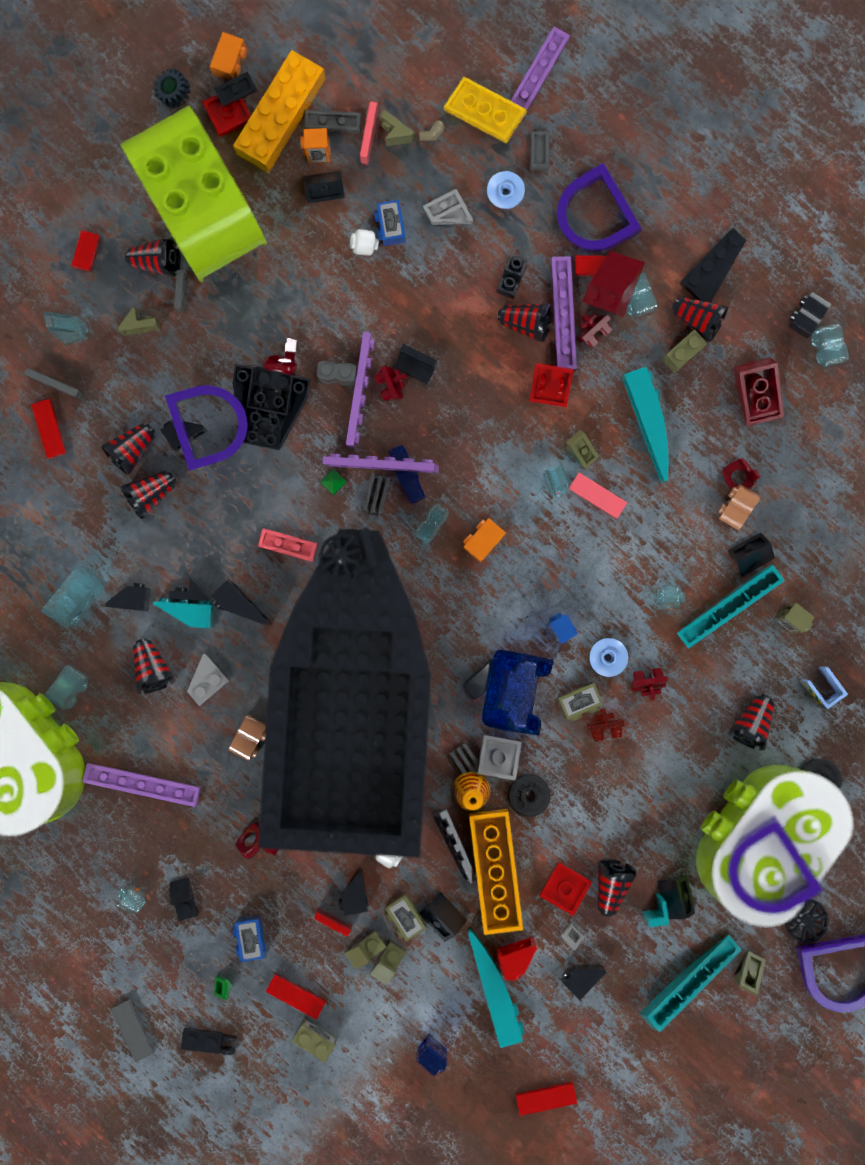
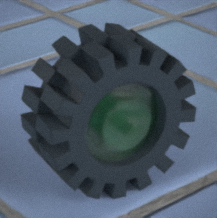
(172, 88)

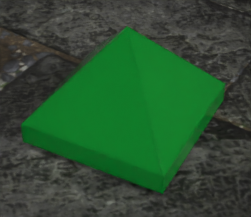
(333, 481)
(222, 987)

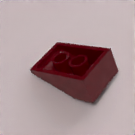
(614, 284)
(759, 391)

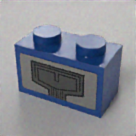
(391, 223)
(561, 628)
(250, 938)

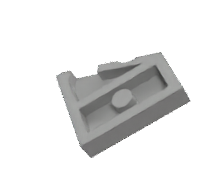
(448, 210)
(206, 680)

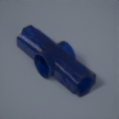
(407, 479)

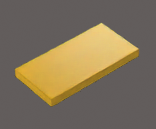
(485, 109)

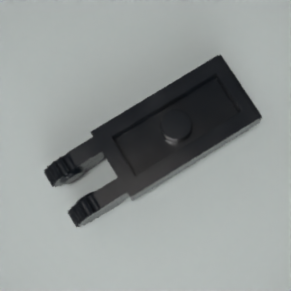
(207, 1041)

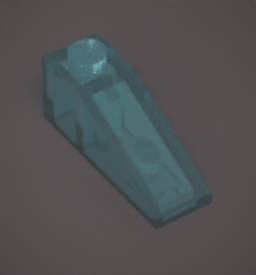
(66, 327)

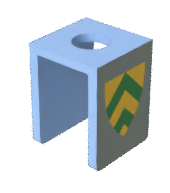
(834, 683)

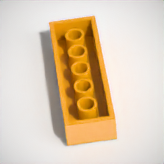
(279, 111)
(496, 871)

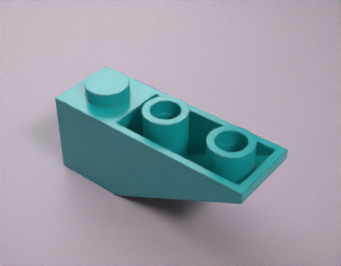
(193, 615)

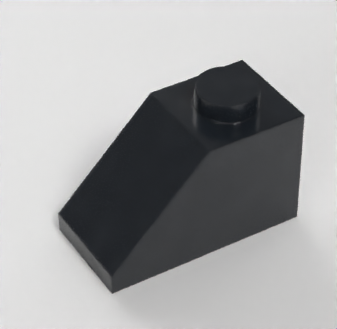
(193, 430)
(131, 598)
(354, 896)
(582, 978)

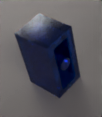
(432, 1055)

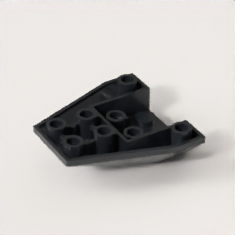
(270, 403)

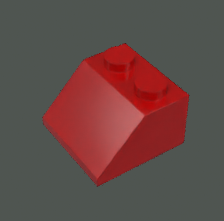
(516, 957)

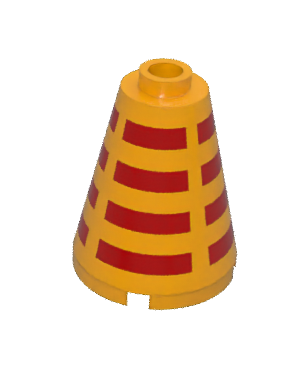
(471, 790)

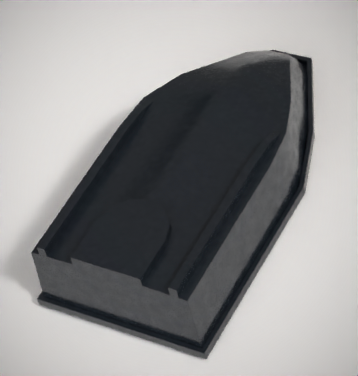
(347, 718)

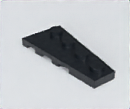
(711, 271)
(454, 845)

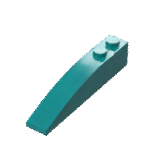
(649, 416)
(731, 605)
(689, 984)
(497, 995)

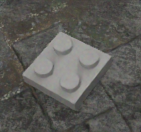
(499, 757)

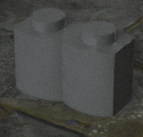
(333, 373)

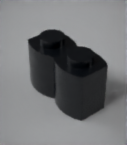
(809, 315)

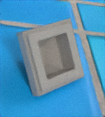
(572, 936)

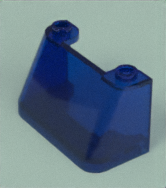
(513, 691)

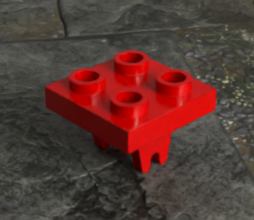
(551, 384)

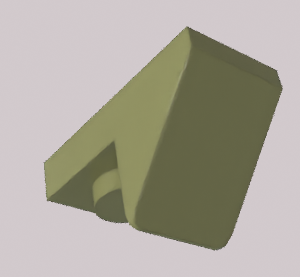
(399, 132)
(133, 324)
(581, 449)
(364, 950)
(388, 962)
(751, 973)

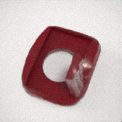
(283, 364)
(740, 464)
(251, 850)

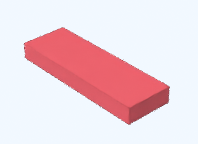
(368, 132)
(597, 495)
(288, 545)

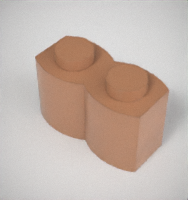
(739, 506)
(248, 738)

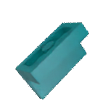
(659, 916)

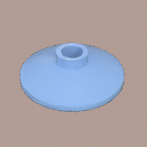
(505, 181)
(618, 654)

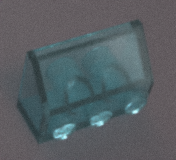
(74, 596)

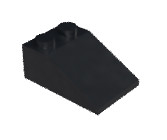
(234, 600)

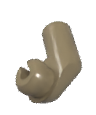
(434, 133)

